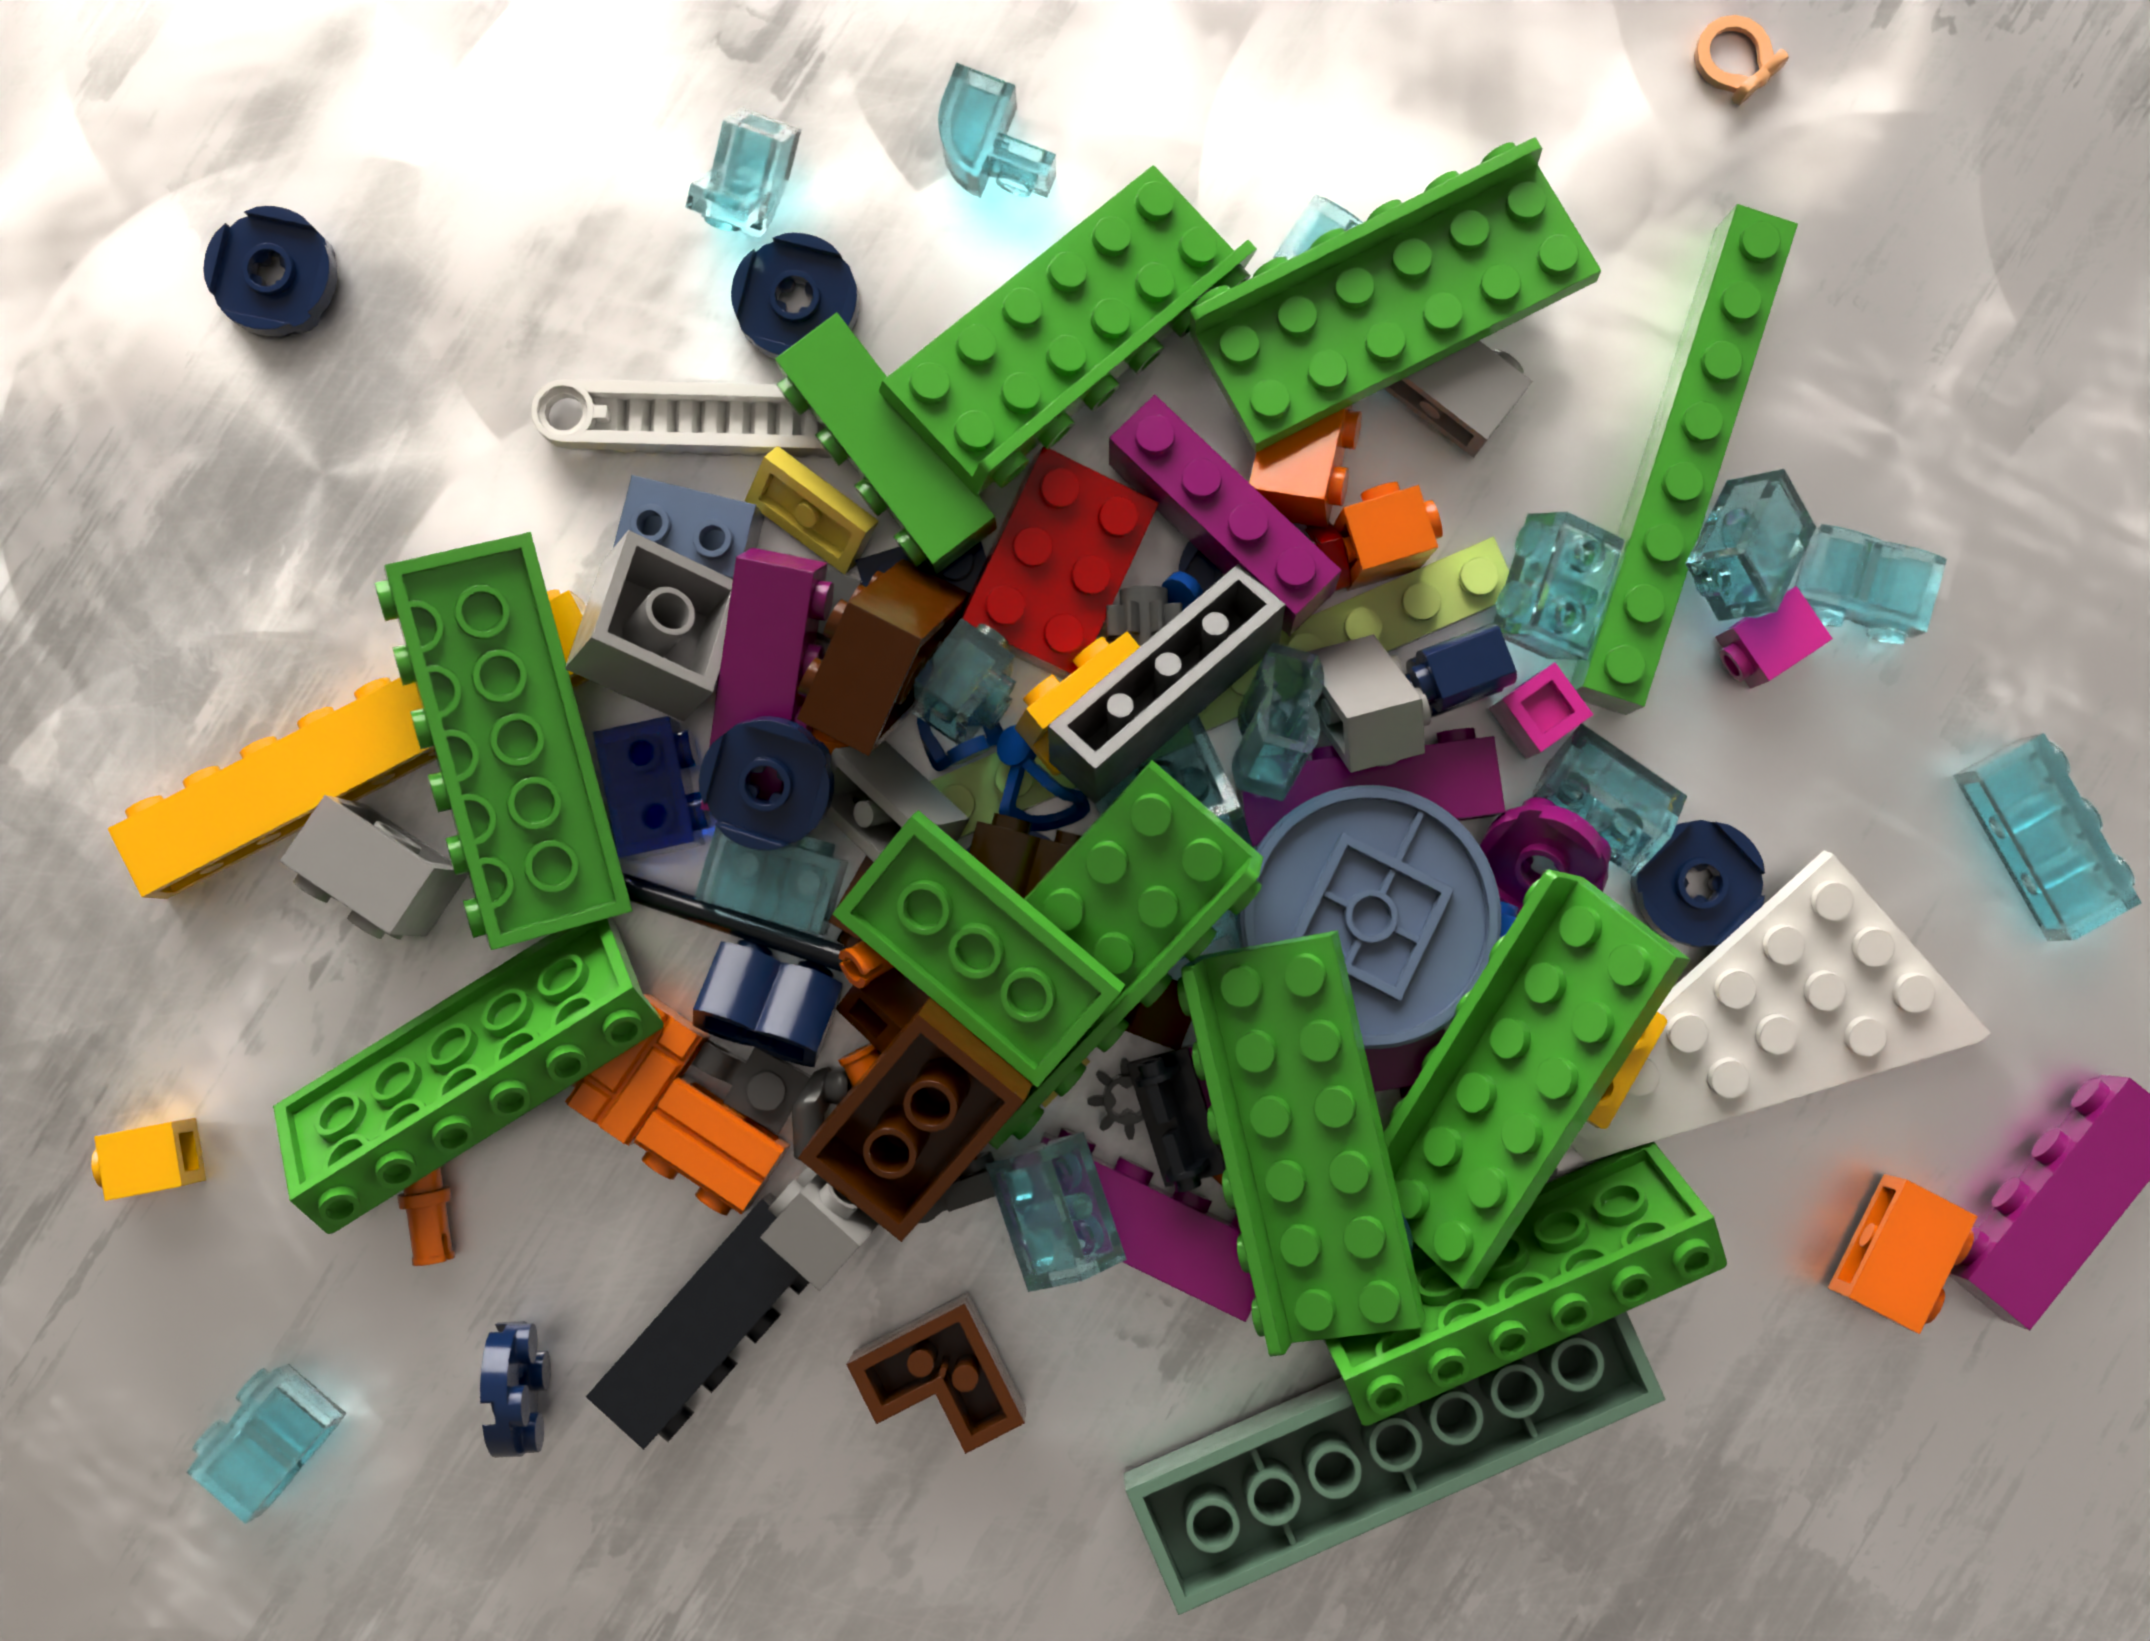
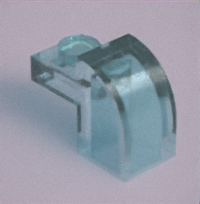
(975, 139)
(746, 174)

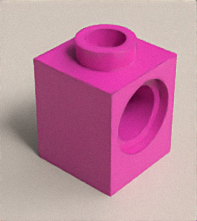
(1772, 643)
(1540, 711)

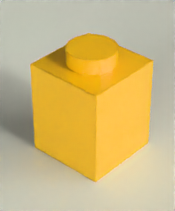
(148, 1159)

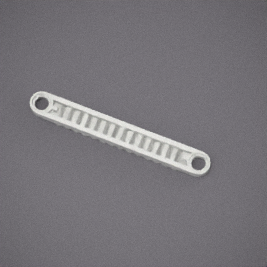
(678, 418)

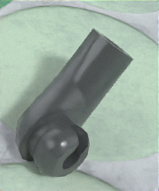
(812, 1103)

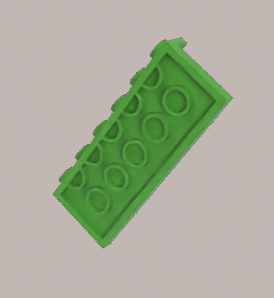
(1391, 294)
(1063, 332)
(504, 740)
(1138, 900)
(1523, 1068)
(460, 1072)
(1300, 1141)
(1576, 1259)

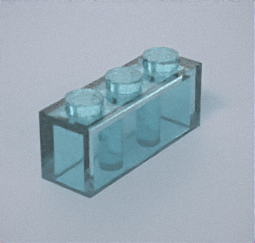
(2048, 838)

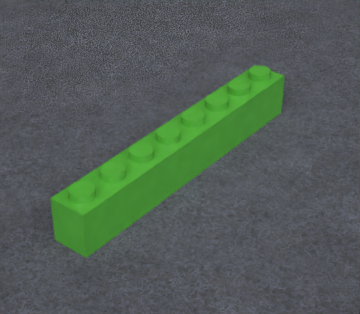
(1684, 455)

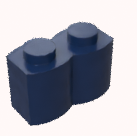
(1462, 669)
(767, 1002)

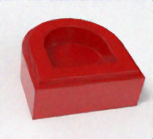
(1332, 545)

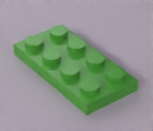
(978, 948)

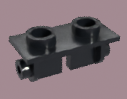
(1176, 1118)

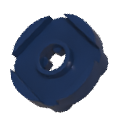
(254, 240)
(776, 269)
(735, 801)
(1735, 884)
(511, 1381)

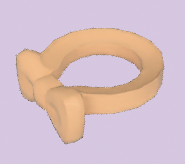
(1740, 85)

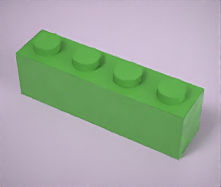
(898, 469)

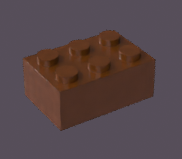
(876, 654)
(915, 1120)

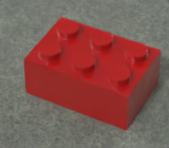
(1058, 561)

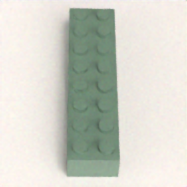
(1319, 1477)

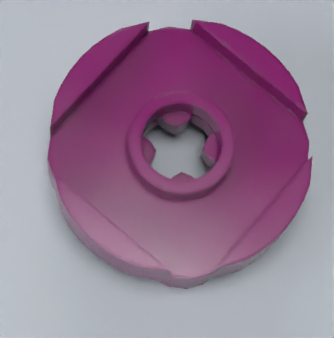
(1544, 831)

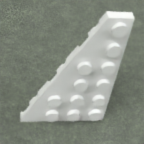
(1787, 1008)

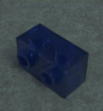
(651, 787)

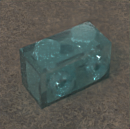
(1751, 546)
(1557, 585)
(966, 682)
(1613, 794)
(779, 885)
(1056, 1212)

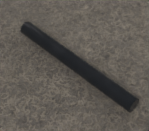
(734, 922)

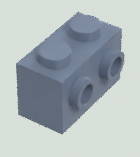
(691, 522)

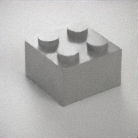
(653, 627)
(372, 868)

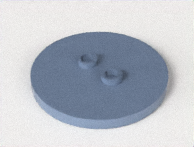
(1401, 891)

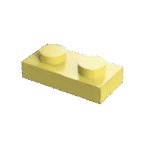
(811, 510)

